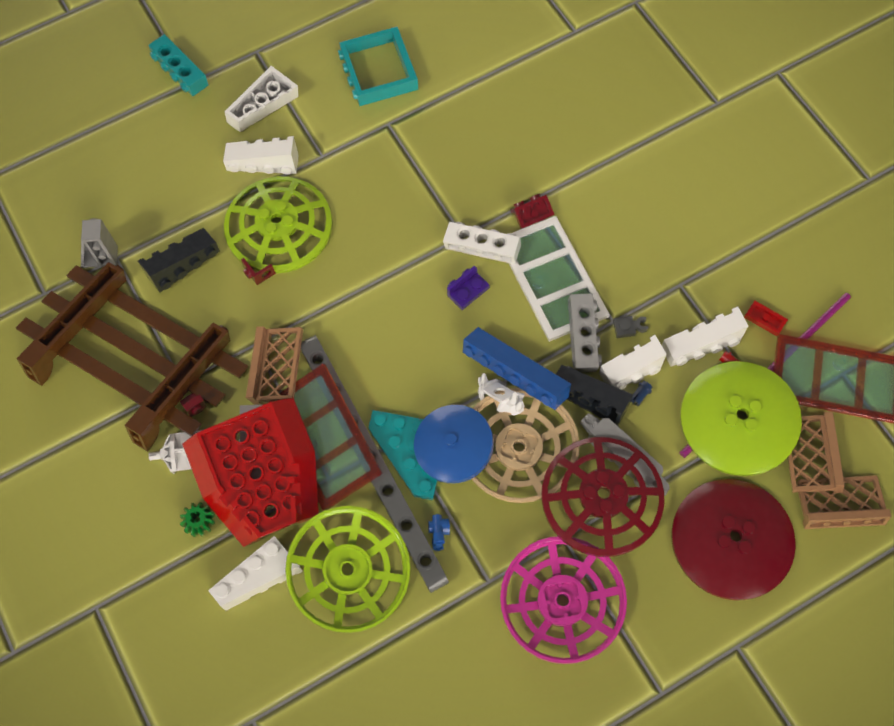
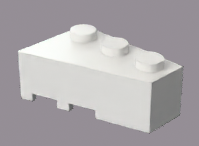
(635, 365)

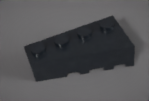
(179, 259)
(595, 395)

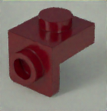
(193, 404)

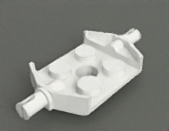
(173, 452)

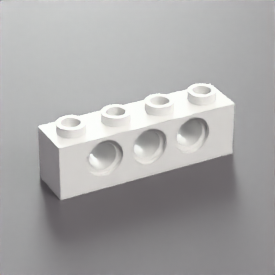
(489, 249)

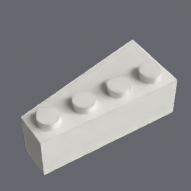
(262, 98)
(262, 156)
(705, 338)

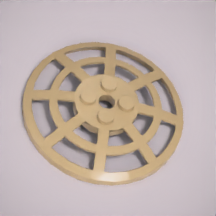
(533, 449)

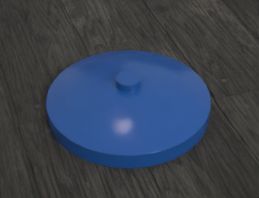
(453, 444)

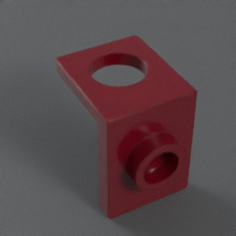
(257, 277)

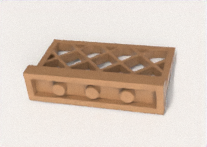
(259, 365)
(832, 456)
(849, 517)

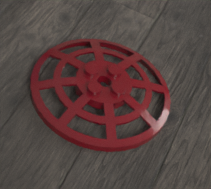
(602, 507)

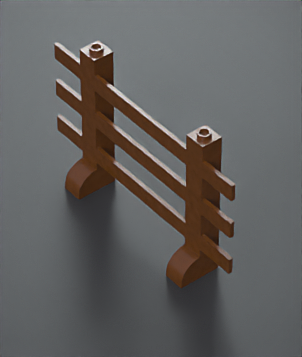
(179, 378)

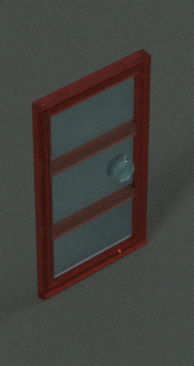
(837, 377)
(341, 450)

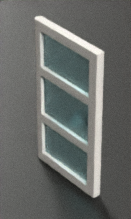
(548, 275)

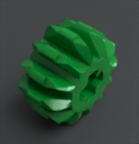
(197, 527)

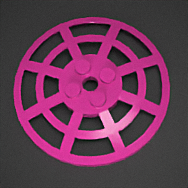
(562, 615)

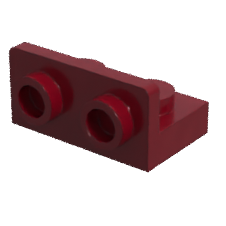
(533, 211)

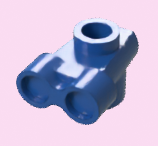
(438, 528)

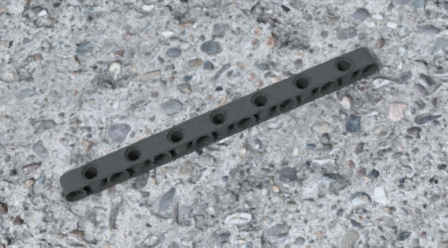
(395, 503)

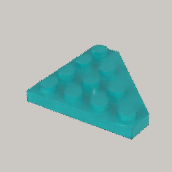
(396, 439)

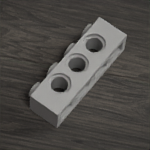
(581, 361)

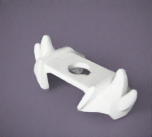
(509, 402)

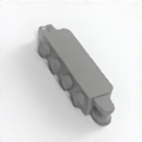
(609, 429)

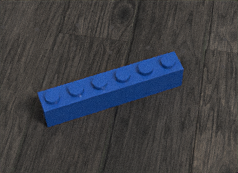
(516, 368)

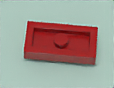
(765, 318)

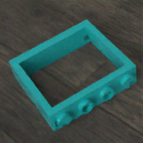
(386, 90)

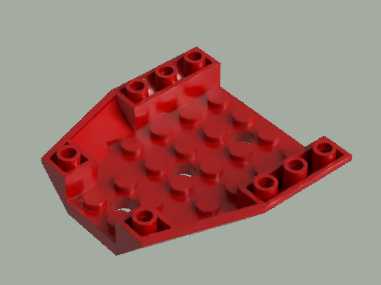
(276, 445)

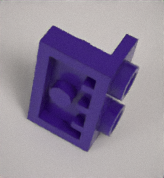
(467, 288)

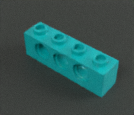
(178, 65)

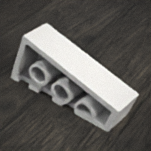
(253, 575)

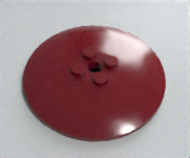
(728, 566)

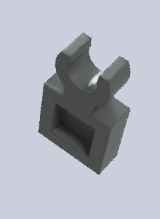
(627, 327)

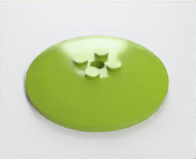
(737, 444)

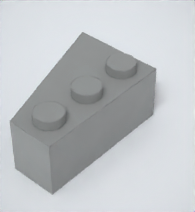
(97, 244)

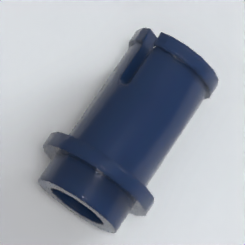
(641, 392)

